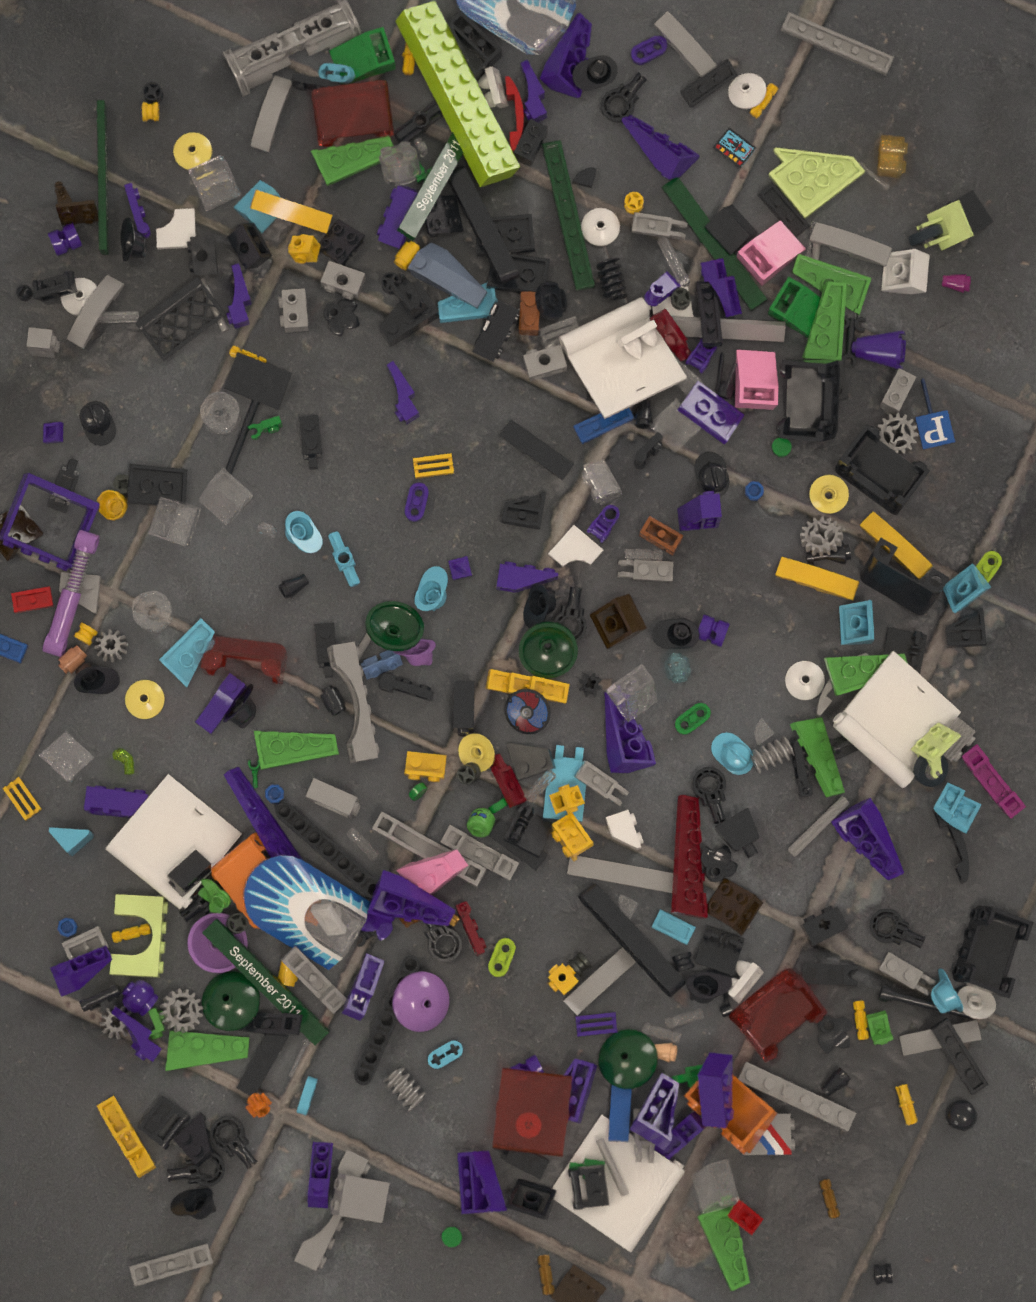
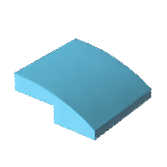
(956, 808)

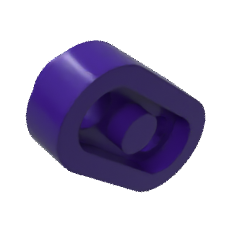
(648, 50)
(414, 502)

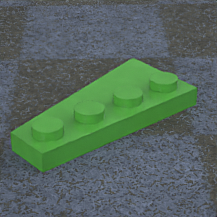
(347, 160)
(818, 272)
(827, 330)
(853, 672)
(283, 749)
(820, 755)
(202, 1049)
(726, 1245)

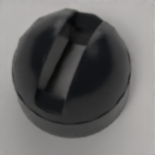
(27, 294)

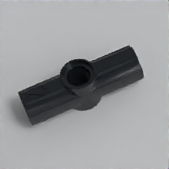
(411, 129)

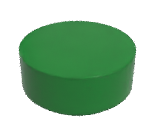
(781, 447)
(418, 791)
(498, 806)
(451, 1236)

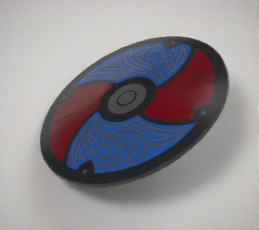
(527, 711)

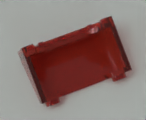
(352, 111)
(270, 654)
(776, 1012)

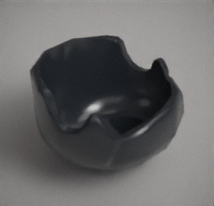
(961, 1115)

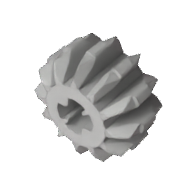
(119, 645)
(109, 1023)

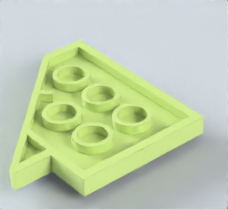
(813, 177)

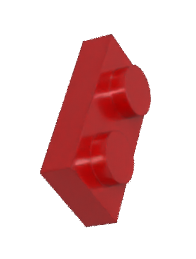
(32, 599)
(745, 1217)

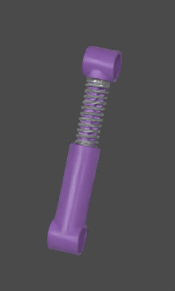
(57, 638)

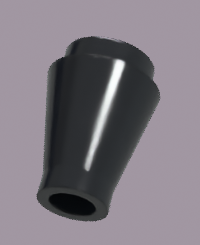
(643, 417)
(292, 586)
(836, 1081)

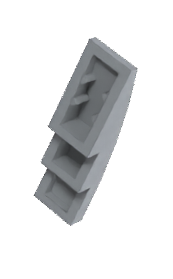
(684, 44)
(851, 244)

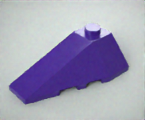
(565, 57)
(665, 155)
(625, 742)
(867, 832)
(402, 899)

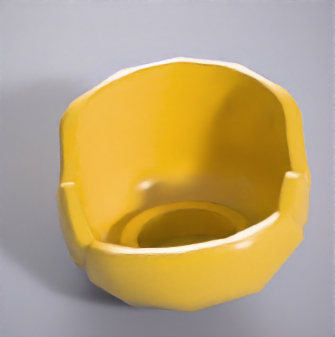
(112, 504)

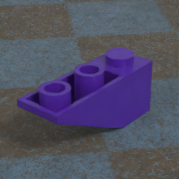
(516, 579)
(80, 970)
(320, 1175)

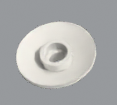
(747, 98)
(596, 235)
(72, 303)
(803, 690)
(977, 1002)

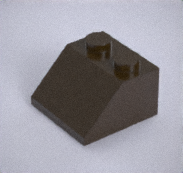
(618, 621)

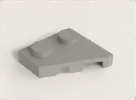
(89, 590)

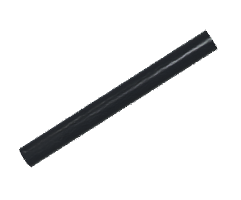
(242, 436)

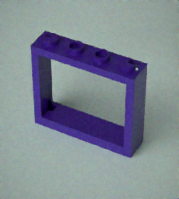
(60, 492)

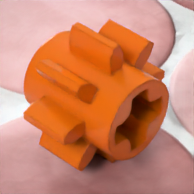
(258, 1105)

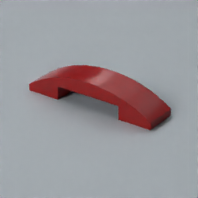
(513, 94)

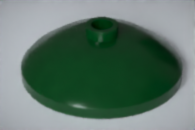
(396, 619)
(548, 661)
(239, 1009)
(638, 1066)

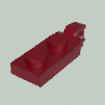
(671, 334)
(507, 782)
(470, 927)

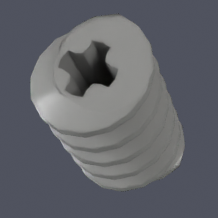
(771, 754)
(405, 1088)

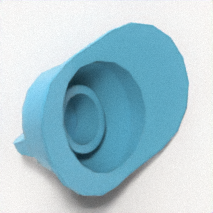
(302, 532)
(431, 590)
(732, 753)
(944, 995)

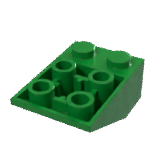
(366, 54)
(795, 306)

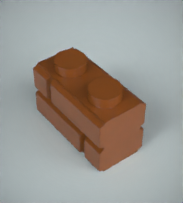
(528, 314)
(661, 535)

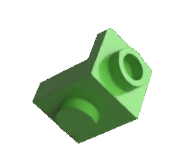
(158, 1024)
(879, 1028)

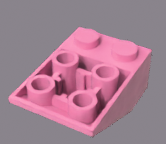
(770, 252)
(756, 380)

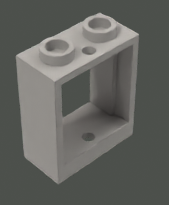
(333, 799)

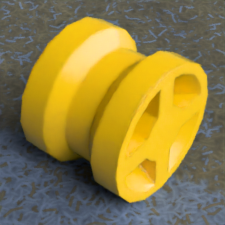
(150, 111)
(632, 199)
(85, 634)

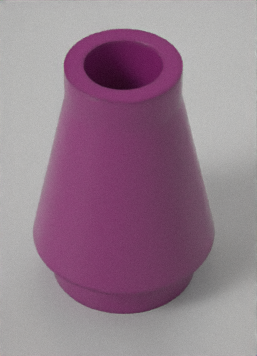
(957, 282)

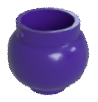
(139, 997)

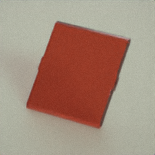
(532, 1112)

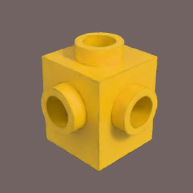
(304, 248)
(567, 799)
(563, 986)

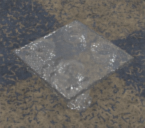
(674, 426)
(66, 756)

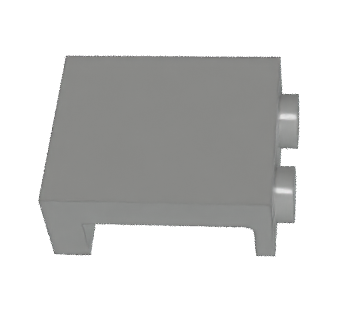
(359, 1198)

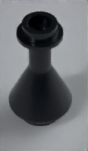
(841, 556)

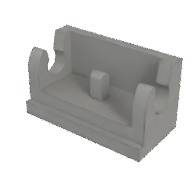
(85, 943)

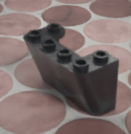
(899, 586)
(989, 949)

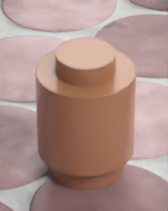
(72, 659)

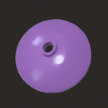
(202, 950)
(410, 999)

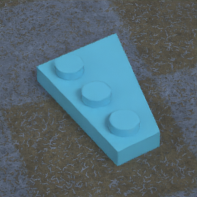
(453, 309)
(187, 652)

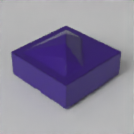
(53, 432)
(460, 568)

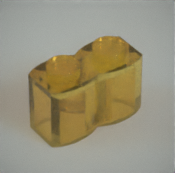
(891, 156)

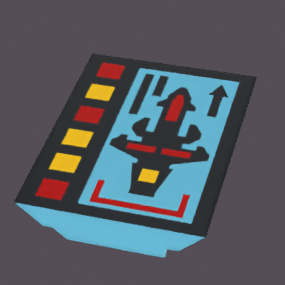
(734, 147)

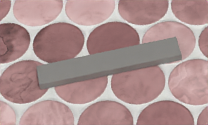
(837, 43)
(736, 329)
(621, 874)

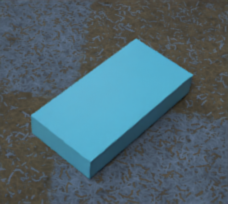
(673, 927)

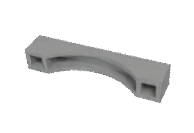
(345, 663)
(423, 846)
(796, 1096)
(313, 1250)

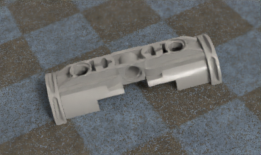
(253, 72)

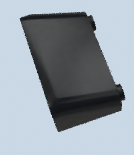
(811, 400)
(880, 471)

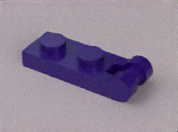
(138, 211)

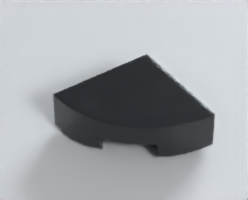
(585, 177)

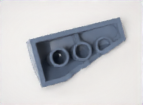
(441, 270)

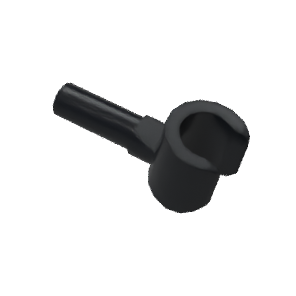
(726, 1009)

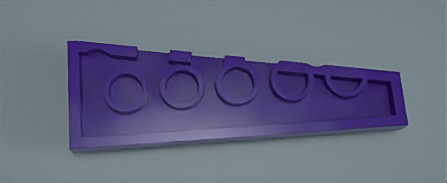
(260, 817)

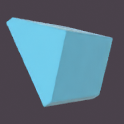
(260, 219)
(965, 588)
(856, 623)
(71, 839)

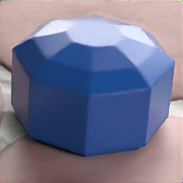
(754, 491)
(274, 794)
(67, 927)

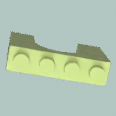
(148, 962)

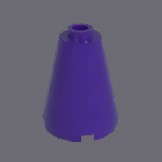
(883, 348)

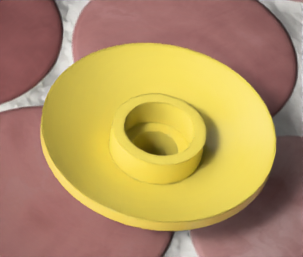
(191, 159)
(829, 484)
(146, 709)
(469, 751)

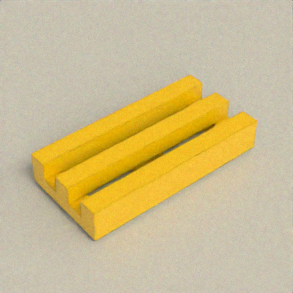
(434, 465)
(13, 785)

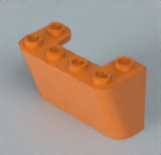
(235, 868)
(750, 1115)

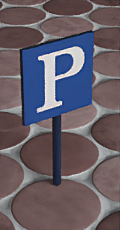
(934, 428)

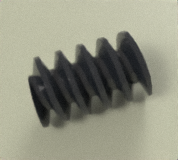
(610, 280)

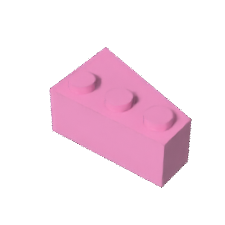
(435, 871)

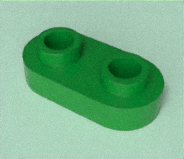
(692, 719)

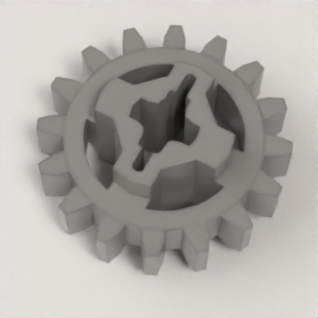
(905, 437)
(821, 536)
(189, 1012)

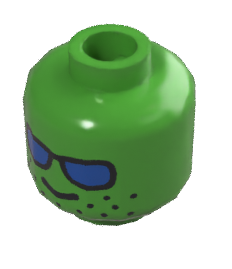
(480, 822)

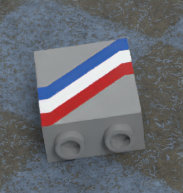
(776, 1138)

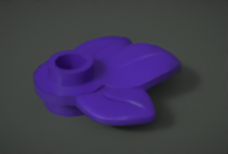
(382, 926)

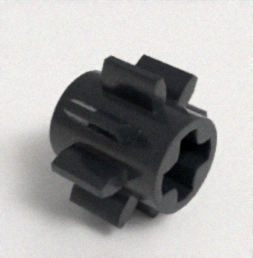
(588, 690)

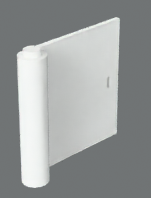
(609, 371)
(893, 716)
(166, 833)
(646, 1182)

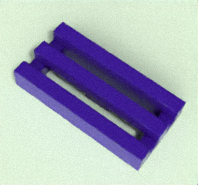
(596, 1016)

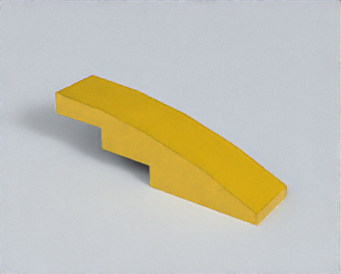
(291, 211)
(905, 554)
(817, 578)
(511, 682)
(126, 1136)

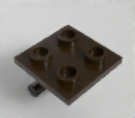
(74, 212)

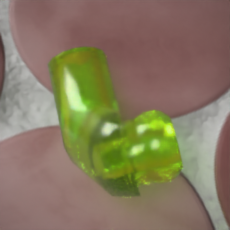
(126, 758)

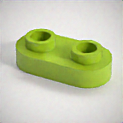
(989, 570)
(501, 957)

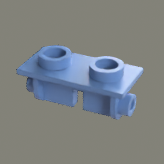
(373, 668)

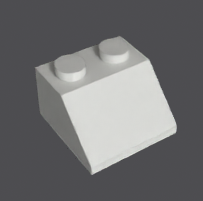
(906, 272)

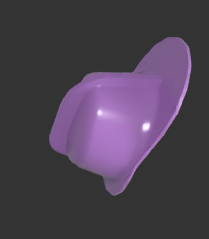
(420, 654)

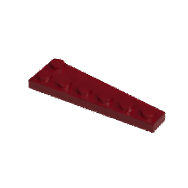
(688, 879)

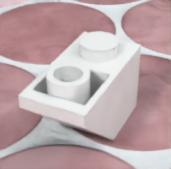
(623, 830)

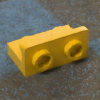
(425, 765)
(571, 836)

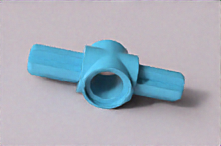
(339, 550)

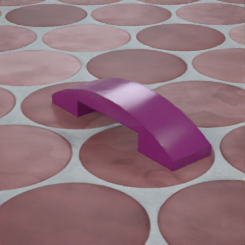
(992, 782)

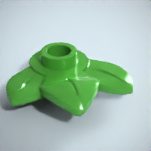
(217, 898)

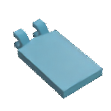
(565, 771)

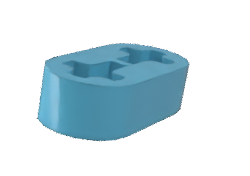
(335, 77)
(442, 1050)
(307, 1095)

